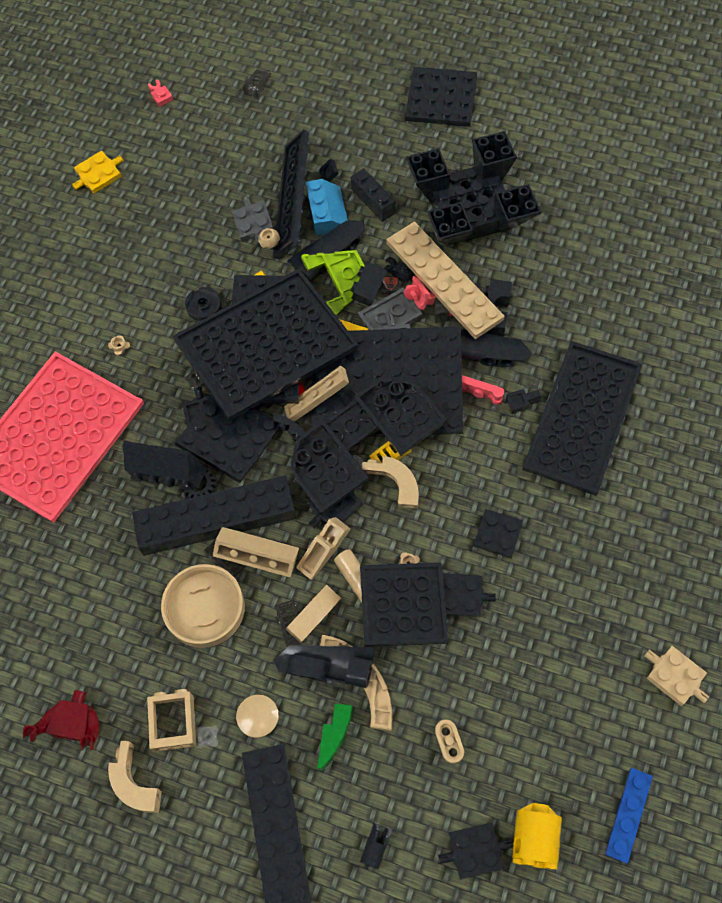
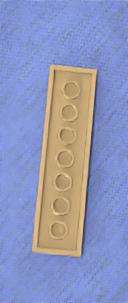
(445, 280)

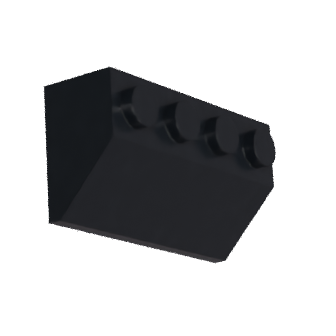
(162, 465)

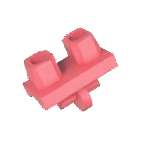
(419, 293)

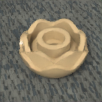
(268, 238)

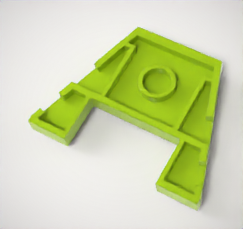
(343, 270)

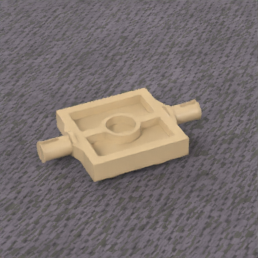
(676, 676)

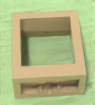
(172, 742)

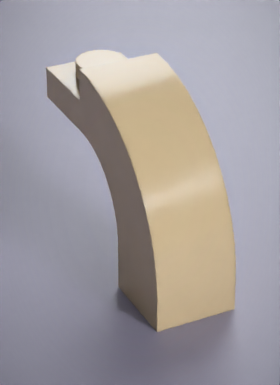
(401, 475)
(125, 788)

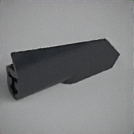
(342, 238)
(493, 349)
(328, 663)

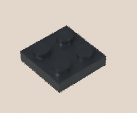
(498, 533)

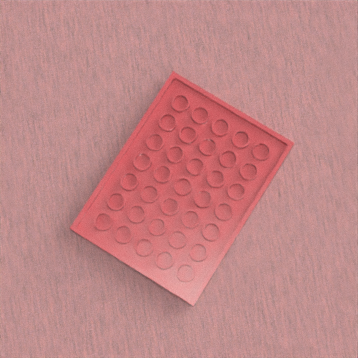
(60, 434)

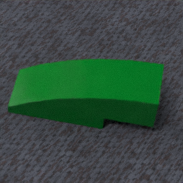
(334, 735)

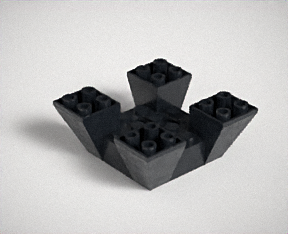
(473, 199)

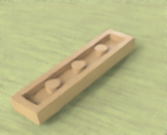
(317, 394)

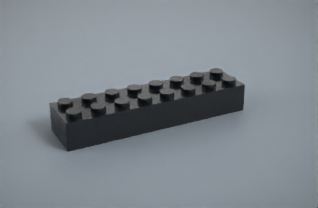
(204, 516)

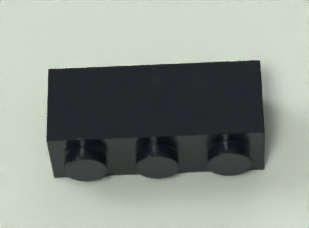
(373, 195)

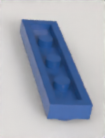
(628, 815)

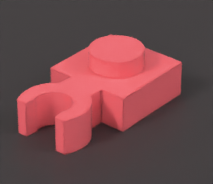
(160, 94)

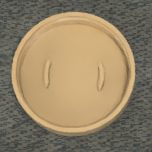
(203, 605)

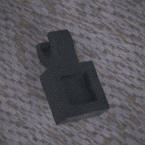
(398, 270)
(521, 401)

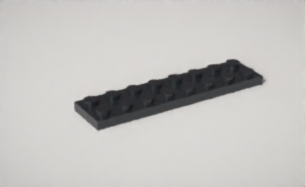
(291, 194)
(276, 826)

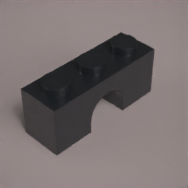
(499, 295)

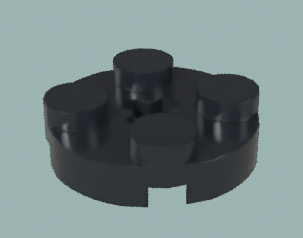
(202, 295)

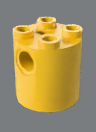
(537, 836)

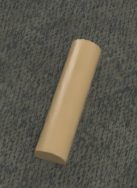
(350, 569)

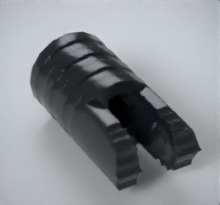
(374, 851)

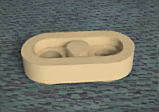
(449, 742)

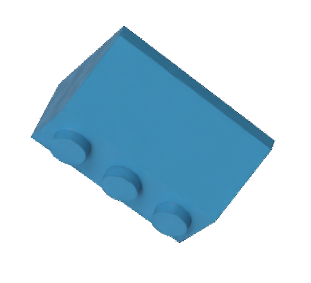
(325, 205)

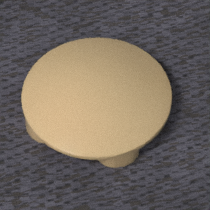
(257, 716)

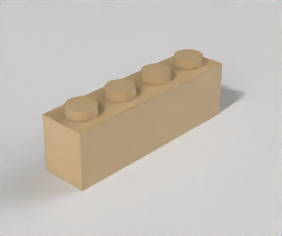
(255, 552)

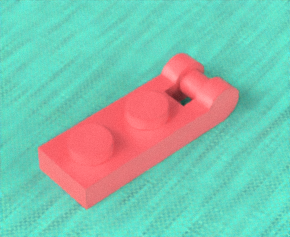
(482, 389)

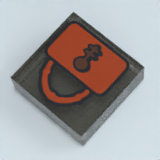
(390, 284)

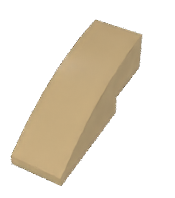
(323, 547)
(313, 613)

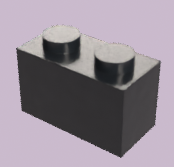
(368, 284)

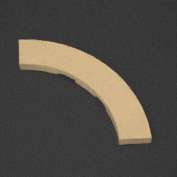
(376, 692)

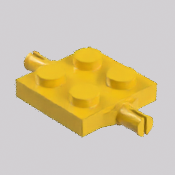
(97, 172)

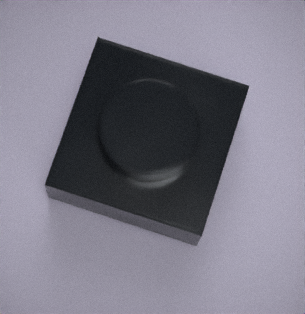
(329, 170)

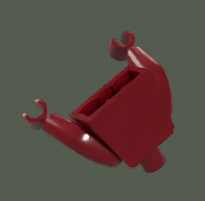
(68, 721)

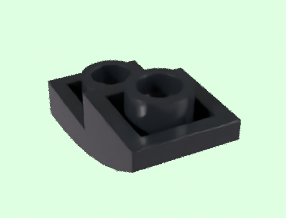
(286, 424)

